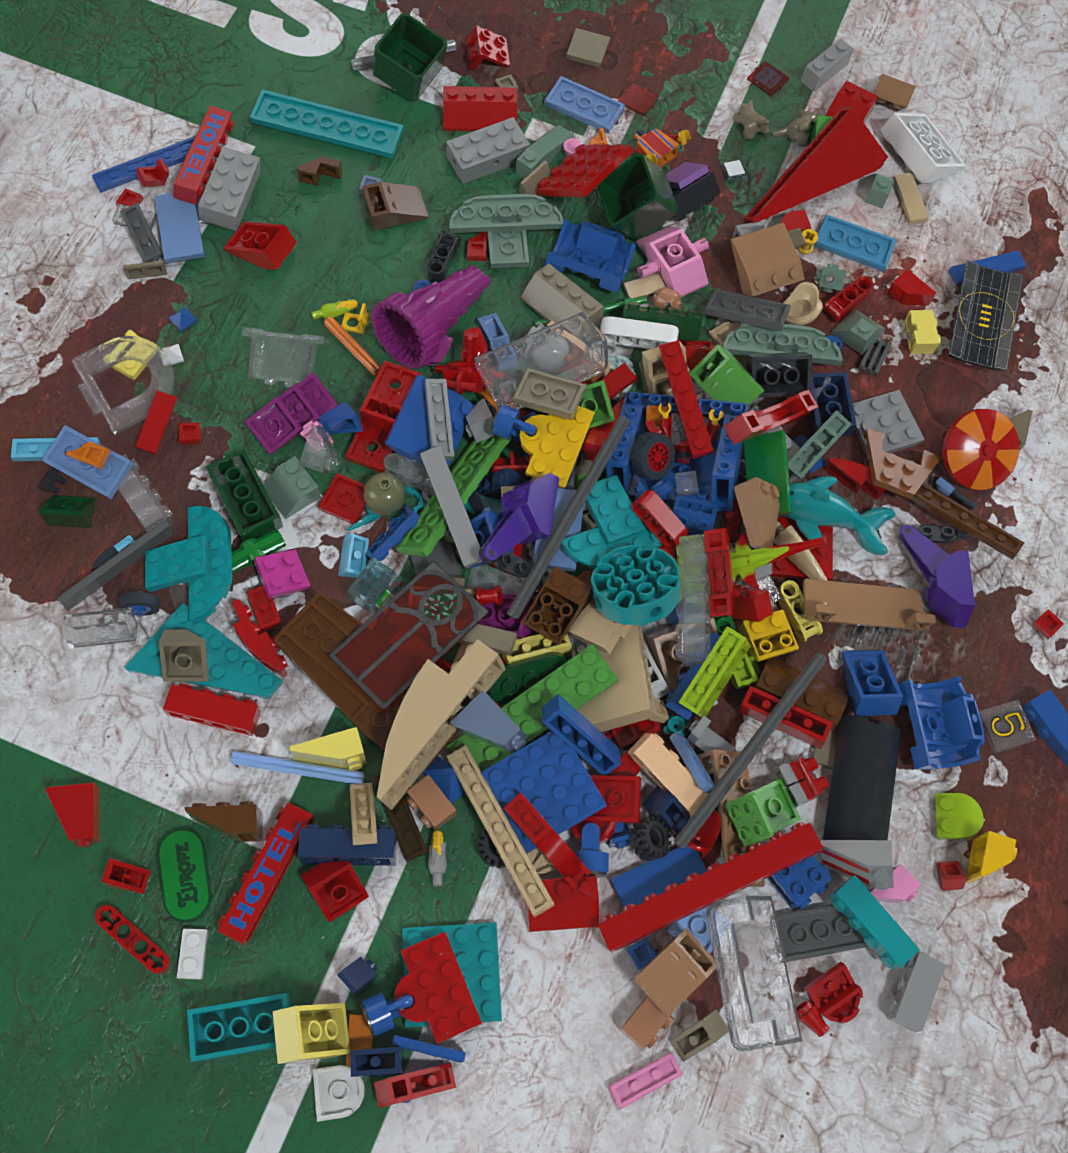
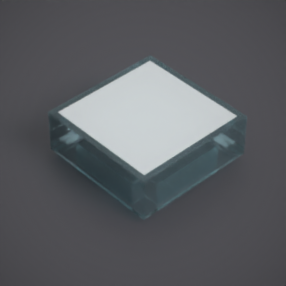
(733, 170)

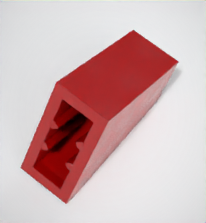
(77, 811)

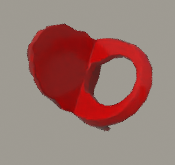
(707, 835)

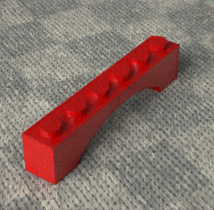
(756, 423)

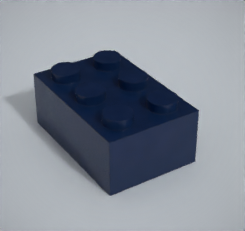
(831, 394)

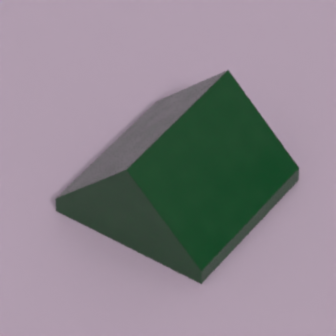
(68, 511)

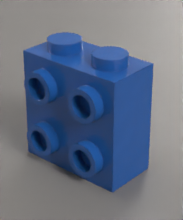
(695, 514)

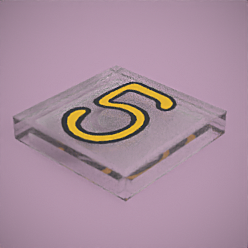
(1006, 726)

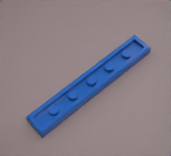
(126, 171)

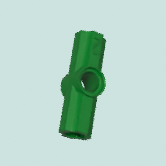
(256, 548)

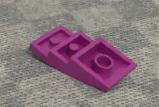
(286, 415)

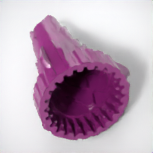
(417, 324)

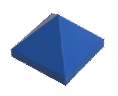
(182, 319)

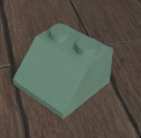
(291, 488)

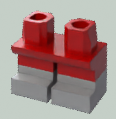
(800, 771)

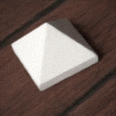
(173, 353)

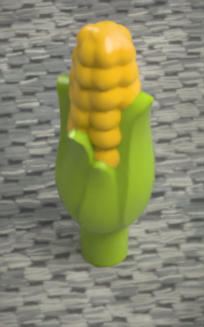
(334, 309)

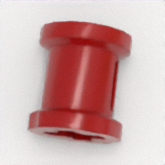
(490, 595)

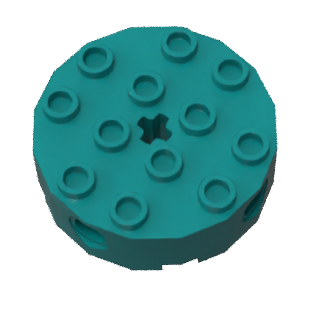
(636, 585)

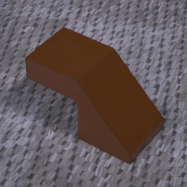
(312, 171)

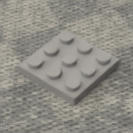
(890, 417)

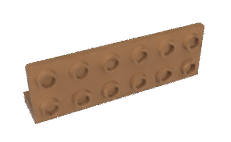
(865, 605)
(717, 763)

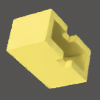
(923, 331)

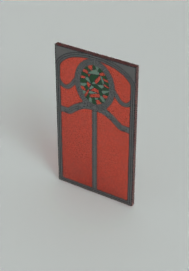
(406, 632)

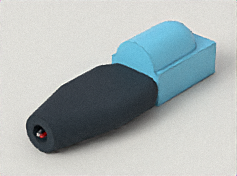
(111, 552)

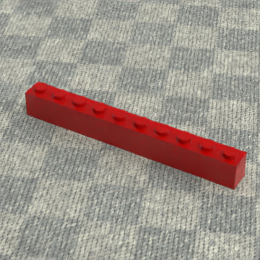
(709, 887)

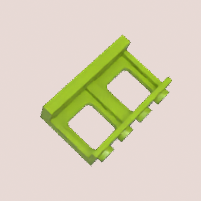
(715, 672)

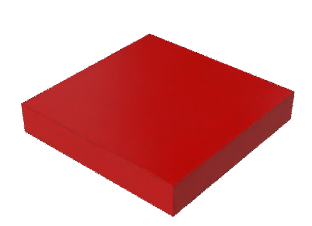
(344, 499)

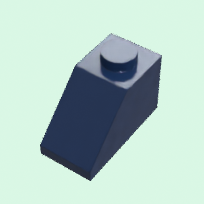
(668, 809)
(359, 975)
(376, 1062)

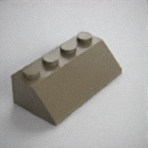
(559, 298)

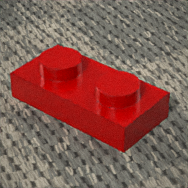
(264, 609)

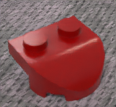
(835, 994)

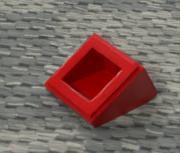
(951, 875)

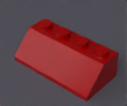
(477, 107)

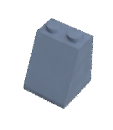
(490, 724)

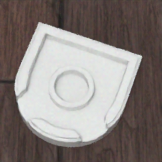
(337, 1092)

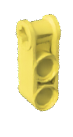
(802, 627)

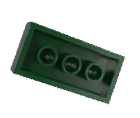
(244, 496)

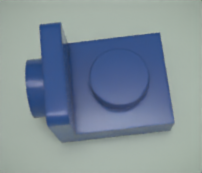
(620, 837)

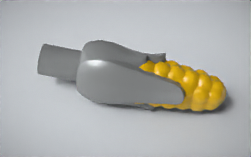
(437, 857)

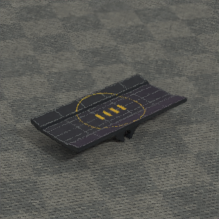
(985, 317)

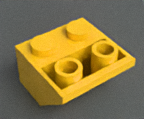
(769, 637)

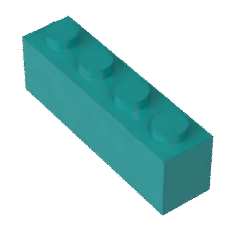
(873, 923)

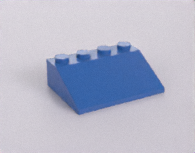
(411, 428)

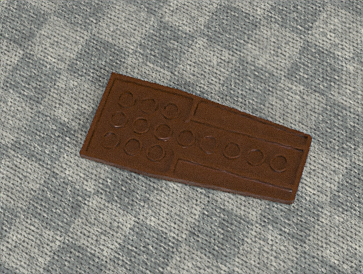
(309, 641)

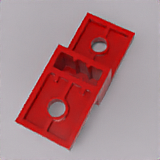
(379, 415)

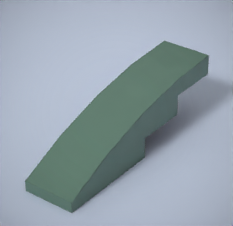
(818, 444)

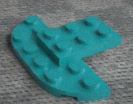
(615, 525)
(200, 559)

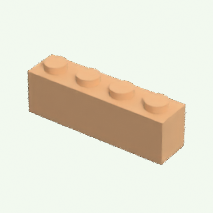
(667, 771)

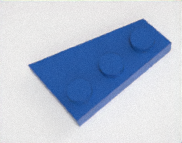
(397, 528)

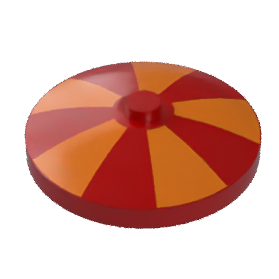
(981, 449)

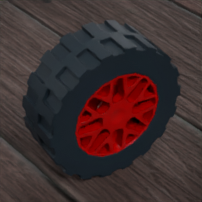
(652, 455)

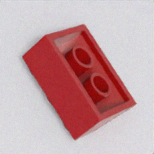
(572, 908)

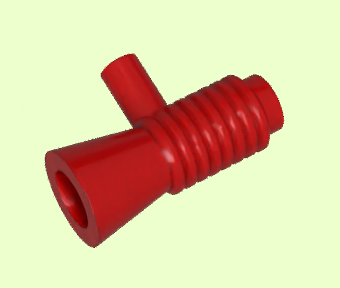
(732, 521)

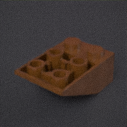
(393, 204)
(558, 605)
(237, 822)

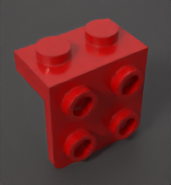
(486, 45)

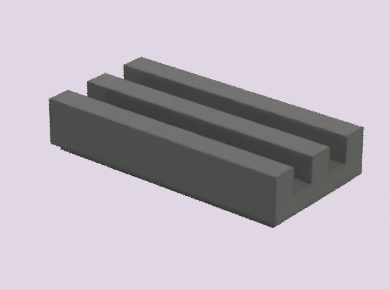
(869, 369)

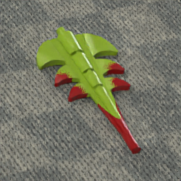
(745, 560)

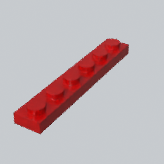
(686, 399)

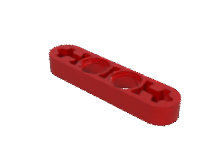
(130, 942)

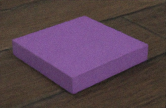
(685, 174)

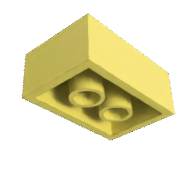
(311, 1032)

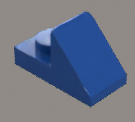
(659, 488)

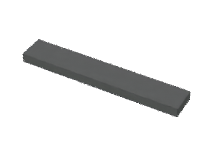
(115, 565)

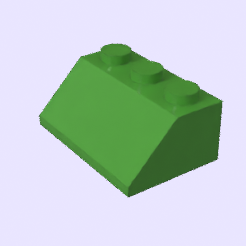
(598, 401)

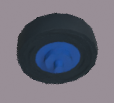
(141, 603)

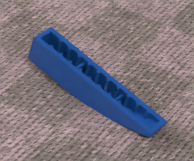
(1050, 721)

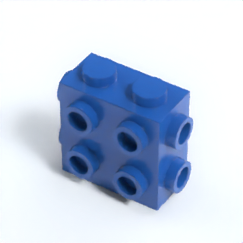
(801, 882)

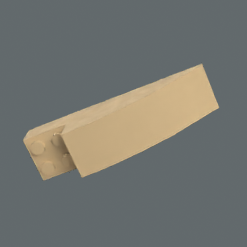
(426, 714)

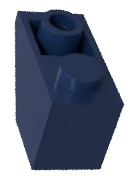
(491, 484)

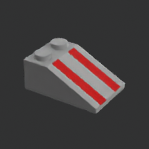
(866, 859)

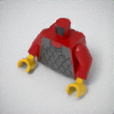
(674, 430)

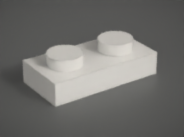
(192, 954)

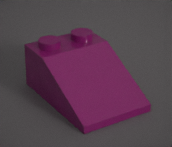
(501, 620)

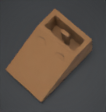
(676, 972)

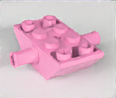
(674, 259)

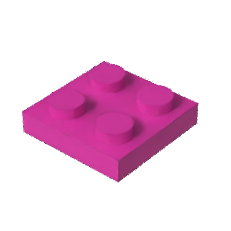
(281, 573)

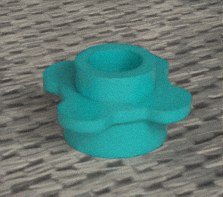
(675, 720)

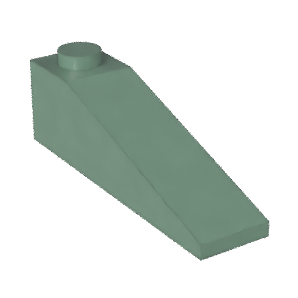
(543, 149)

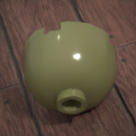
(384, 493)

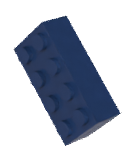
(337, 845)

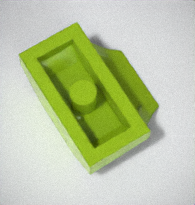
(746, 672)

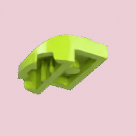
(957, 816)

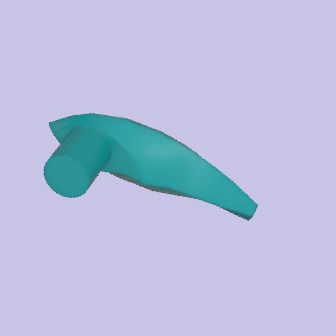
(368, 518)

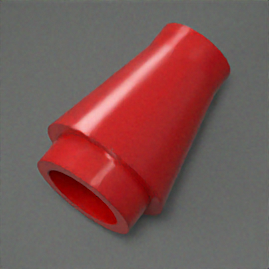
(811, 1017)

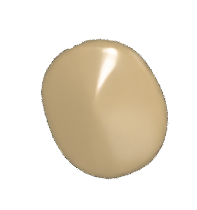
(804, 304)

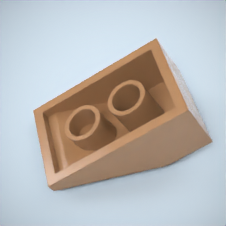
(759, 511)

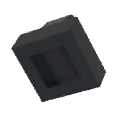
(49, 480)

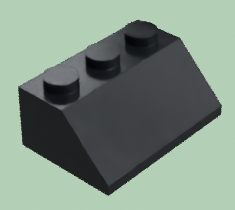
(694, 195)
(781, 372)

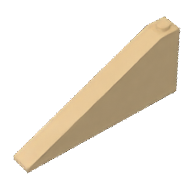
(632, 695)

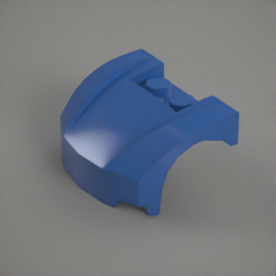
(594, 252)
(943, 723)

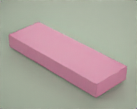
(645, 1080)

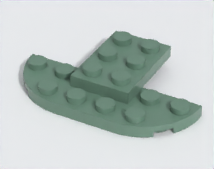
(506, 223)
(792, 338)

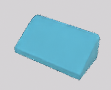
(353, 555)

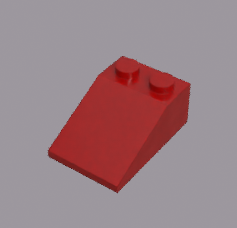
(853, 96)
(261, 244)

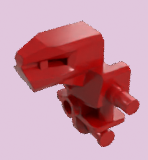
(463, 374)

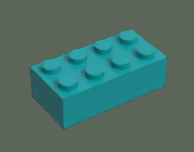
(234, 1028)

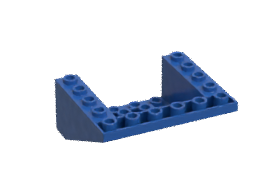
(715, 472)

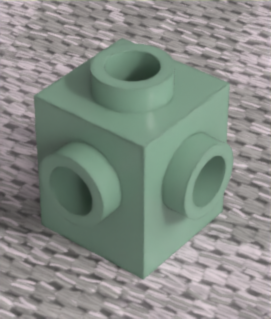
(837, 281)

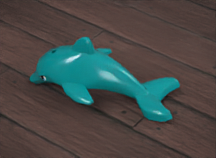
(817, 506)

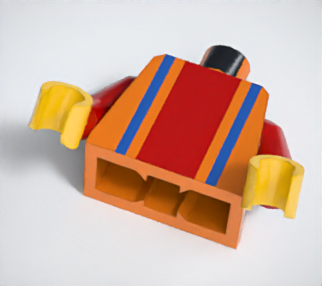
(659, 145)

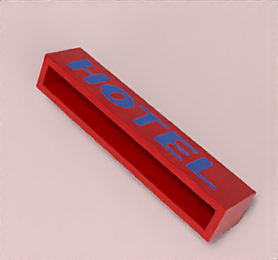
(203, 155)
(265, 876)

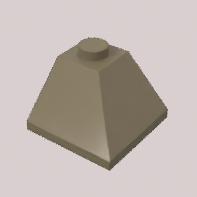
(183, 657)

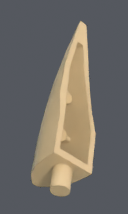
(803, 560)

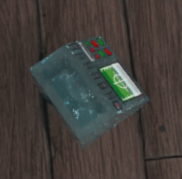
(375, 586)

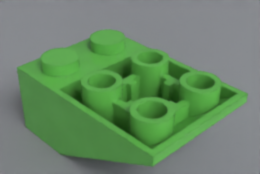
(725, 378)

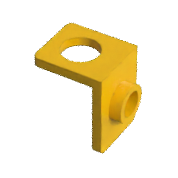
(363, 319)

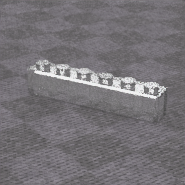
(693, 606)

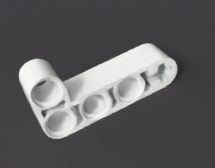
(636, 333)

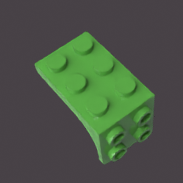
(762, 812)

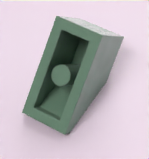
(879, 190)

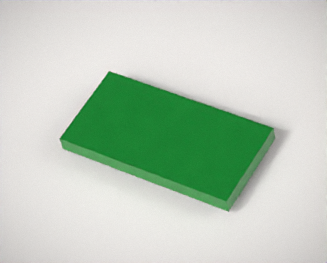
(768, 461)

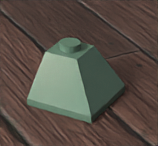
(858, 331)

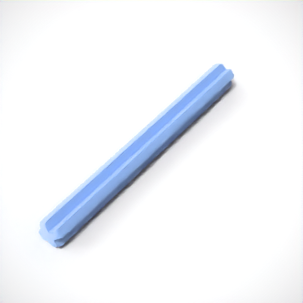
(297, 767)

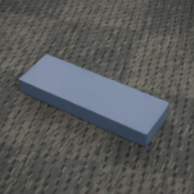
(692, 762)

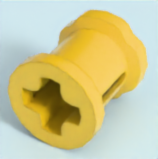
(810, 238)

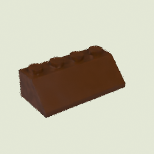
(817, 697)

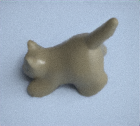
(751, 121)
(800, 128)

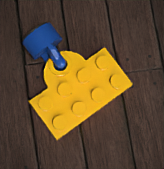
(549, 439)

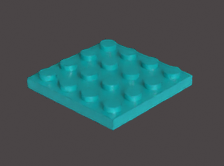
(478, 959)

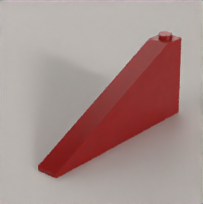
(834, 158)

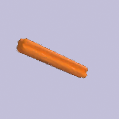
(351, 344)

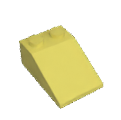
(334, 750)

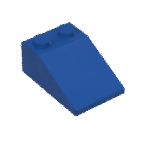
(871, 683)

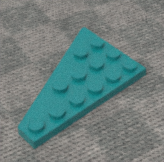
(228, 664)

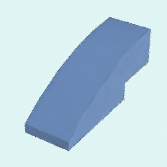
(493, 331)

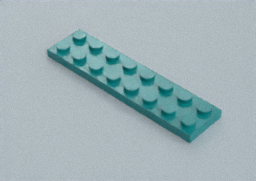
(326, 123)

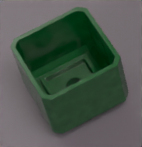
(412, 46)
(637, 197)

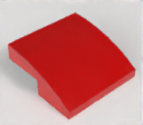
(631, 733)

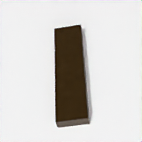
(405, 828)

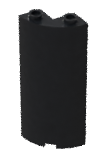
(862, 780)

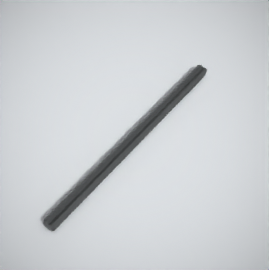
(568, 518)
(749, 751)

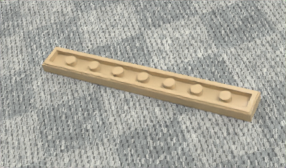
(500, 831)

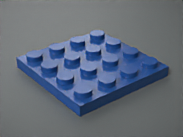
(551, 780)

